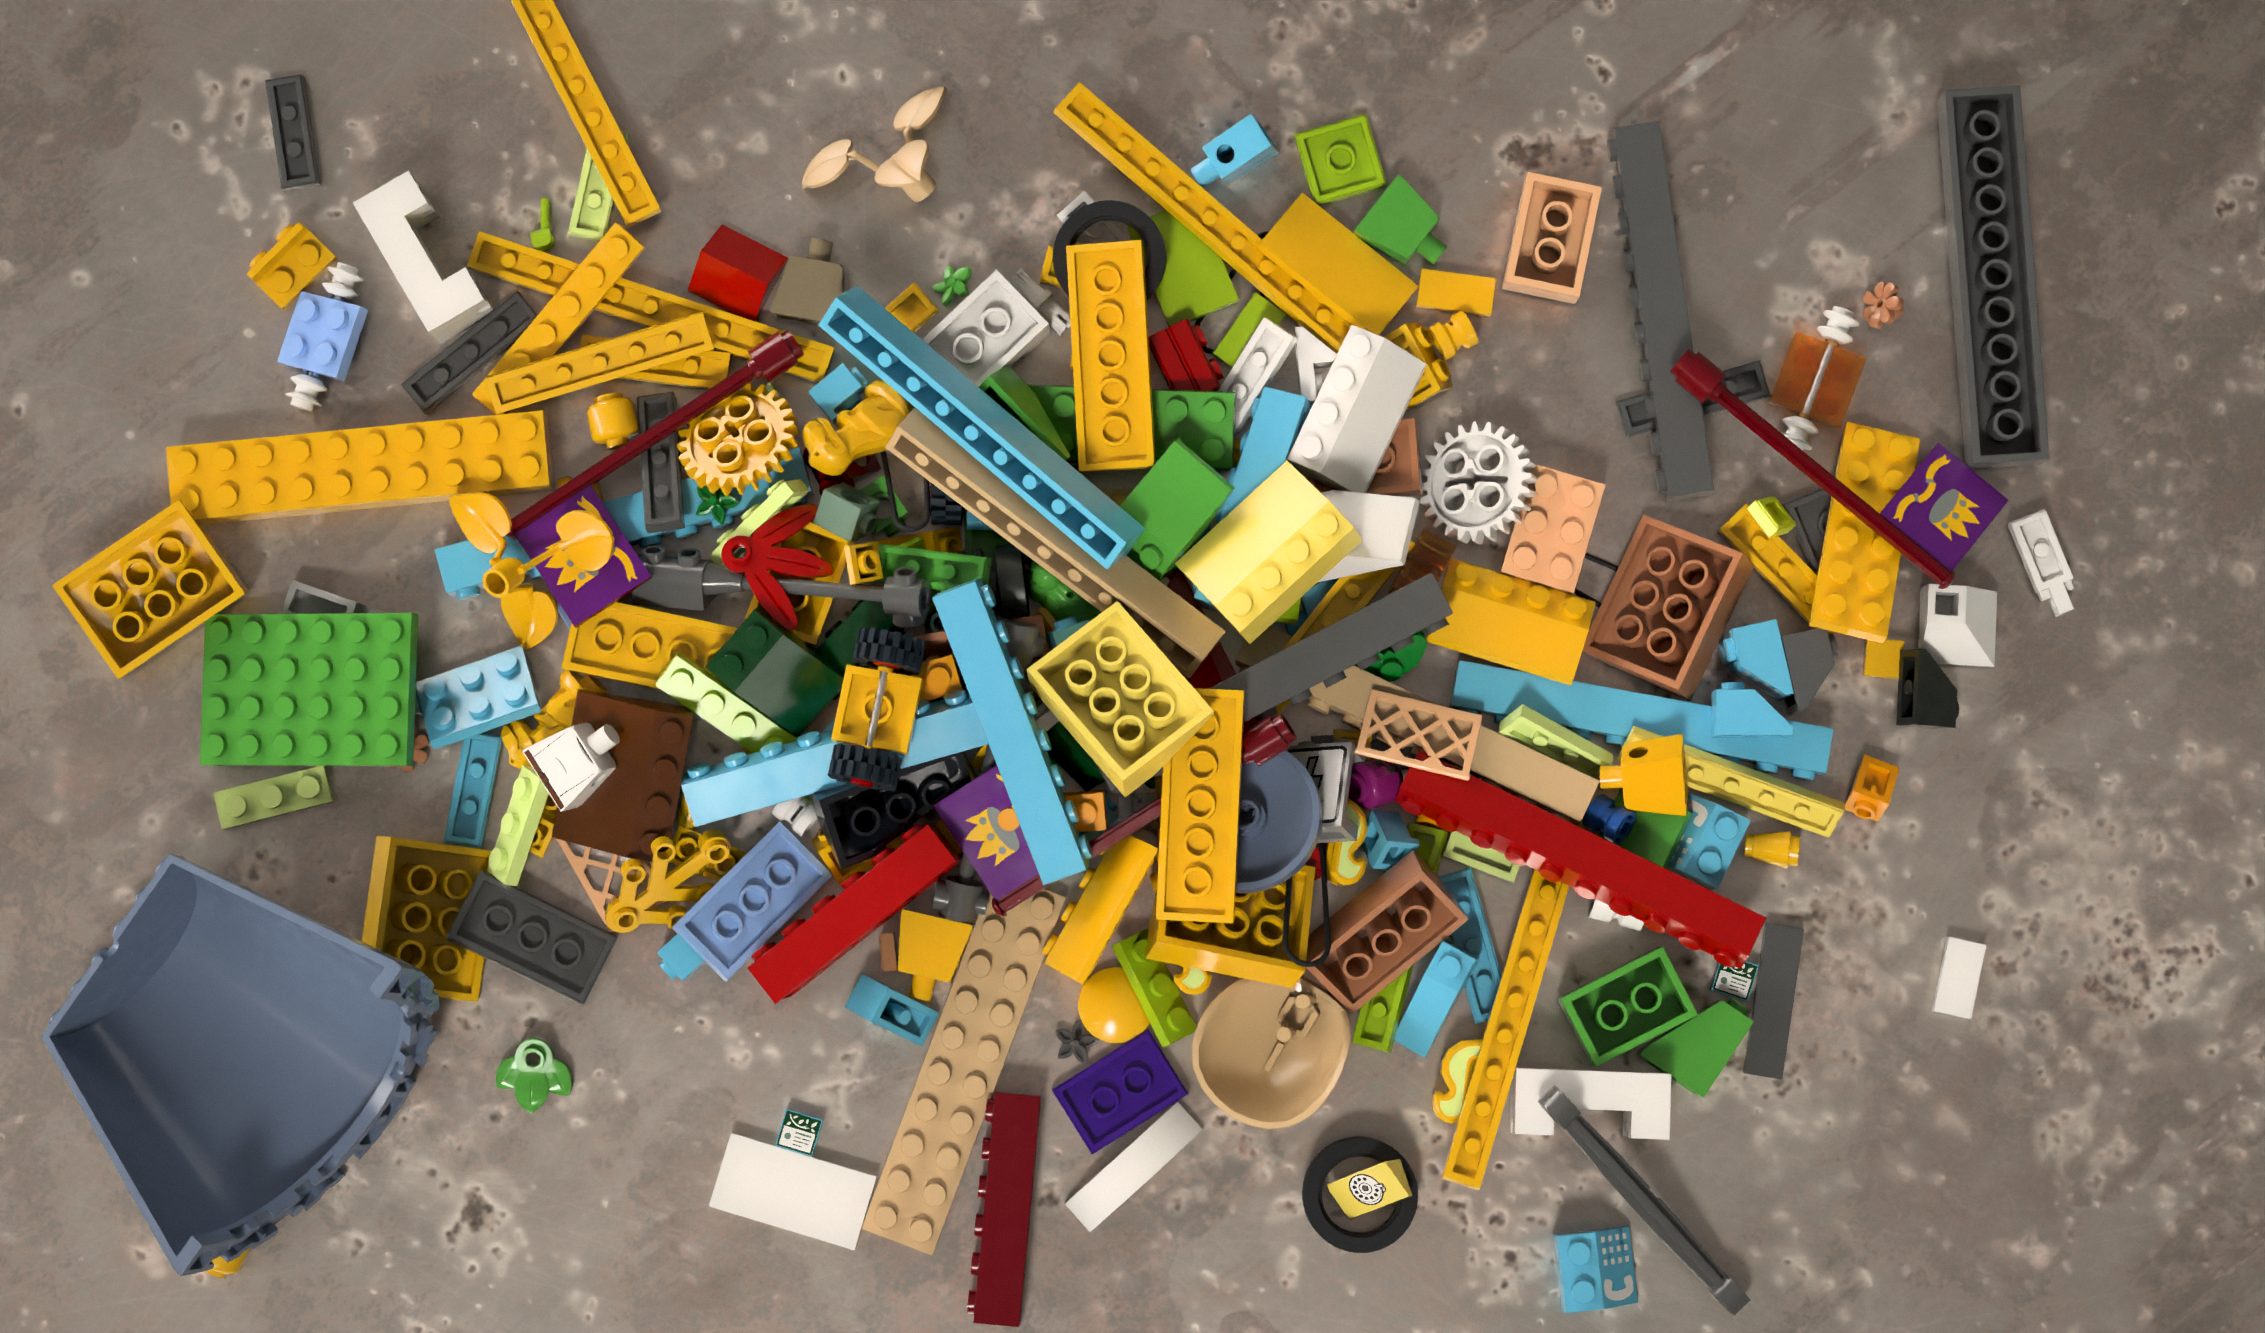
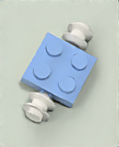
(323, 336)

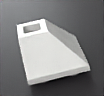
(1958, 625)

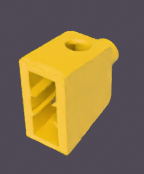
(1651, 776)
(930, 950)

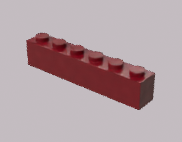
(1006, 1209)

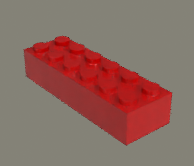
(855, 913)

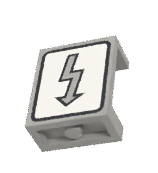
(1331, 770)

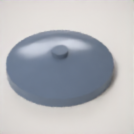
(1276, 822)

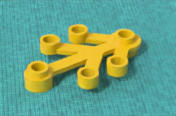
(662, 885)

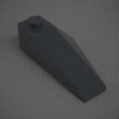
(864, 820)

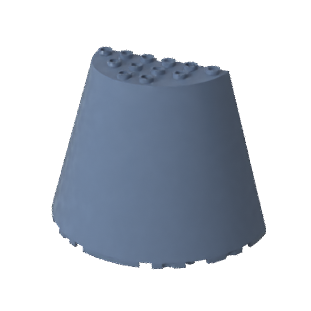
(236, 1057)

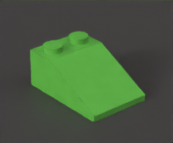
(1022, 403)
(1175, 507)

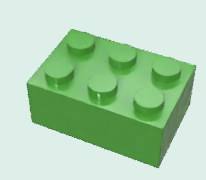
(1627, 1006)

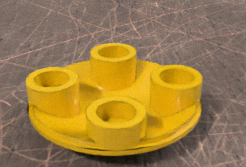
(1111, 1007)

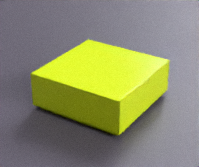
(1771, 516)

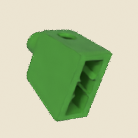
(1401, 225)

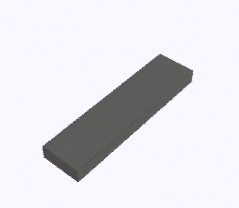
(470, 353)
(1743, 381)
(660, 467)
(1773, 1001)

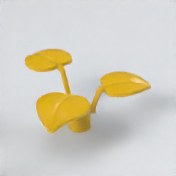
(528, 612)

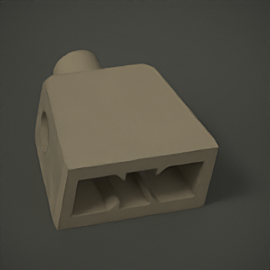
(809, 285)

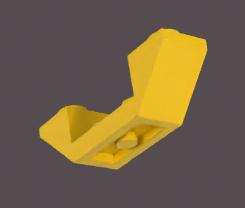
(864, 558)

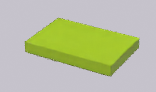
(1194, 274)

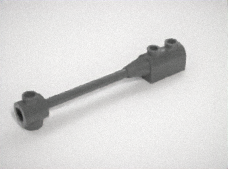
(696, 582)
(960, 896)

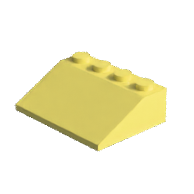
(1269, 551)
(1119, 697)

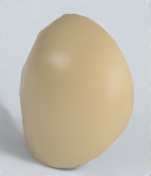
(1271, 1051)

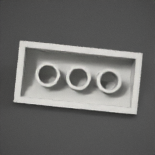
(1356, 412)

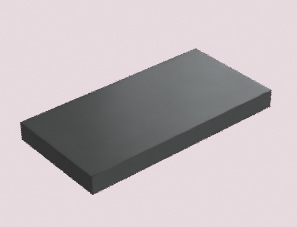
(531, 938)

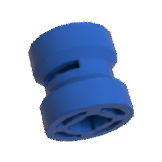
(1612, 821)

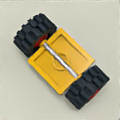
(877, 709)

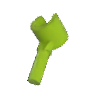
(543, 238)

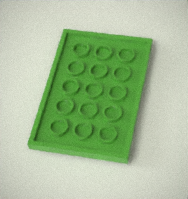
(309, 689)

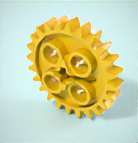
(739, 440)

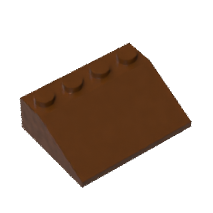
(644, 789)

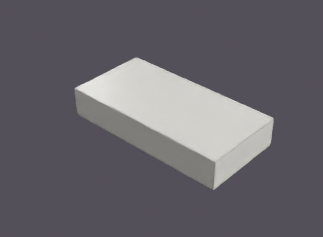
(1958, 978)

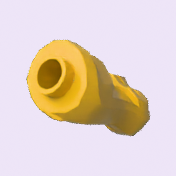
(860, 432)
(554, 717)

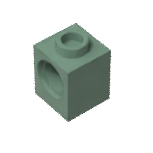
(847, 512)

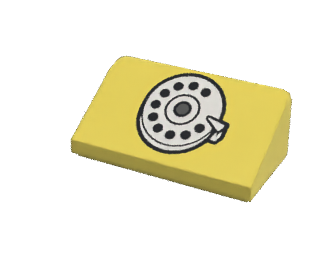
(1371, 1188)

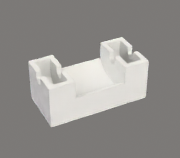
(393, 217)
(988, 330)
(1640, 1095)

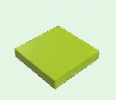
(1340, 160)

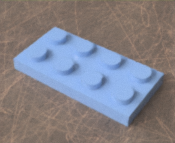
(752, 901)

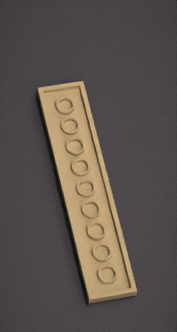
(961, 1072)

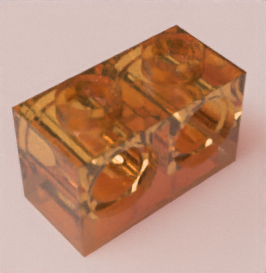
(1427, 556)

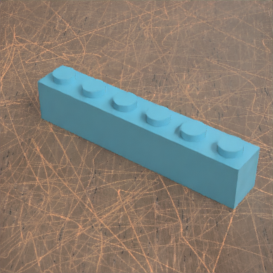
(1263, 449)

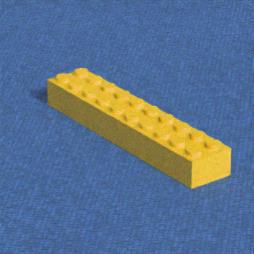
(362, 467)

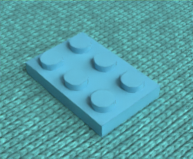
(478, 697)

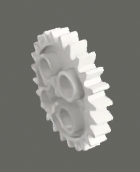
(1476, 515)

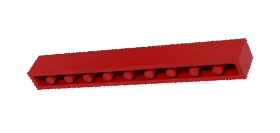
(1583, 862)

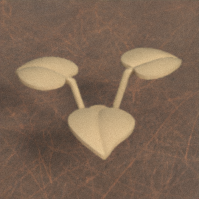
(903, 169)

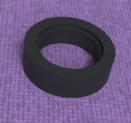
(1113, 211)
(1313, 1204)

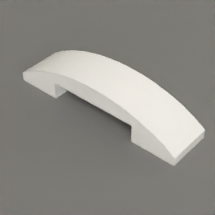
(1133, 1166)

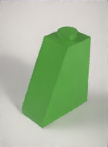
(1700, 1046)

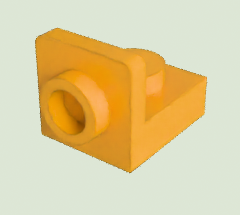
(1872, 788)

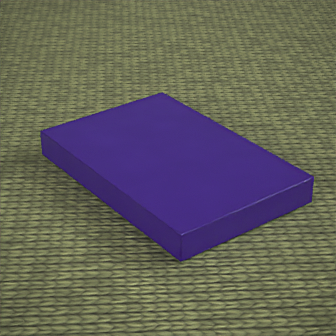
(1120, 1091)

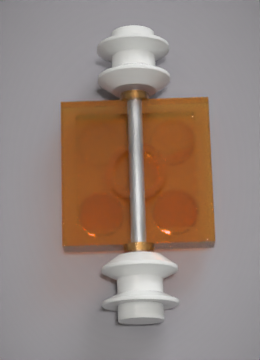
(1818, 378)

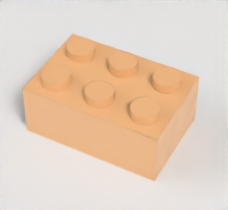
(1551, 238)
(1555, 532)

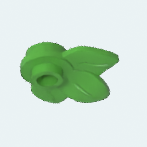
(534, 1080)

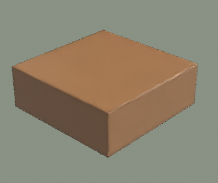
(888, 952)

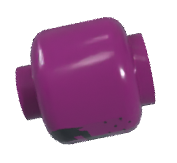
(1374, 783)

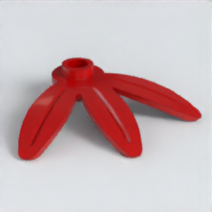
(787, 561)

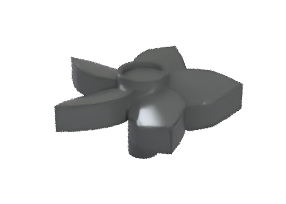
(1075, 1042)

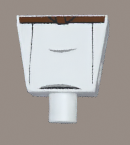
(574, 762)

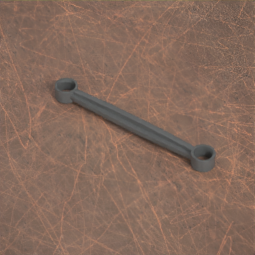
(1643, 1201)

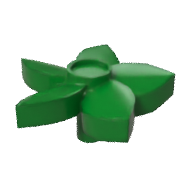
(715, 503)

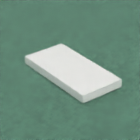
(793, 1191)

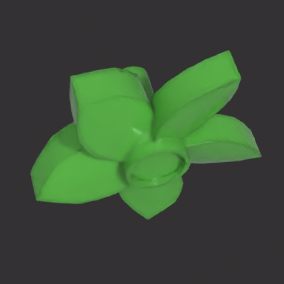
(953, 283)

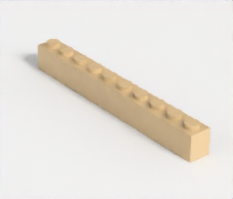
(1164, 616)
(1495, 759)

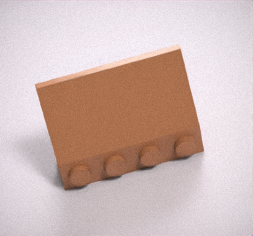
(1667, 606)

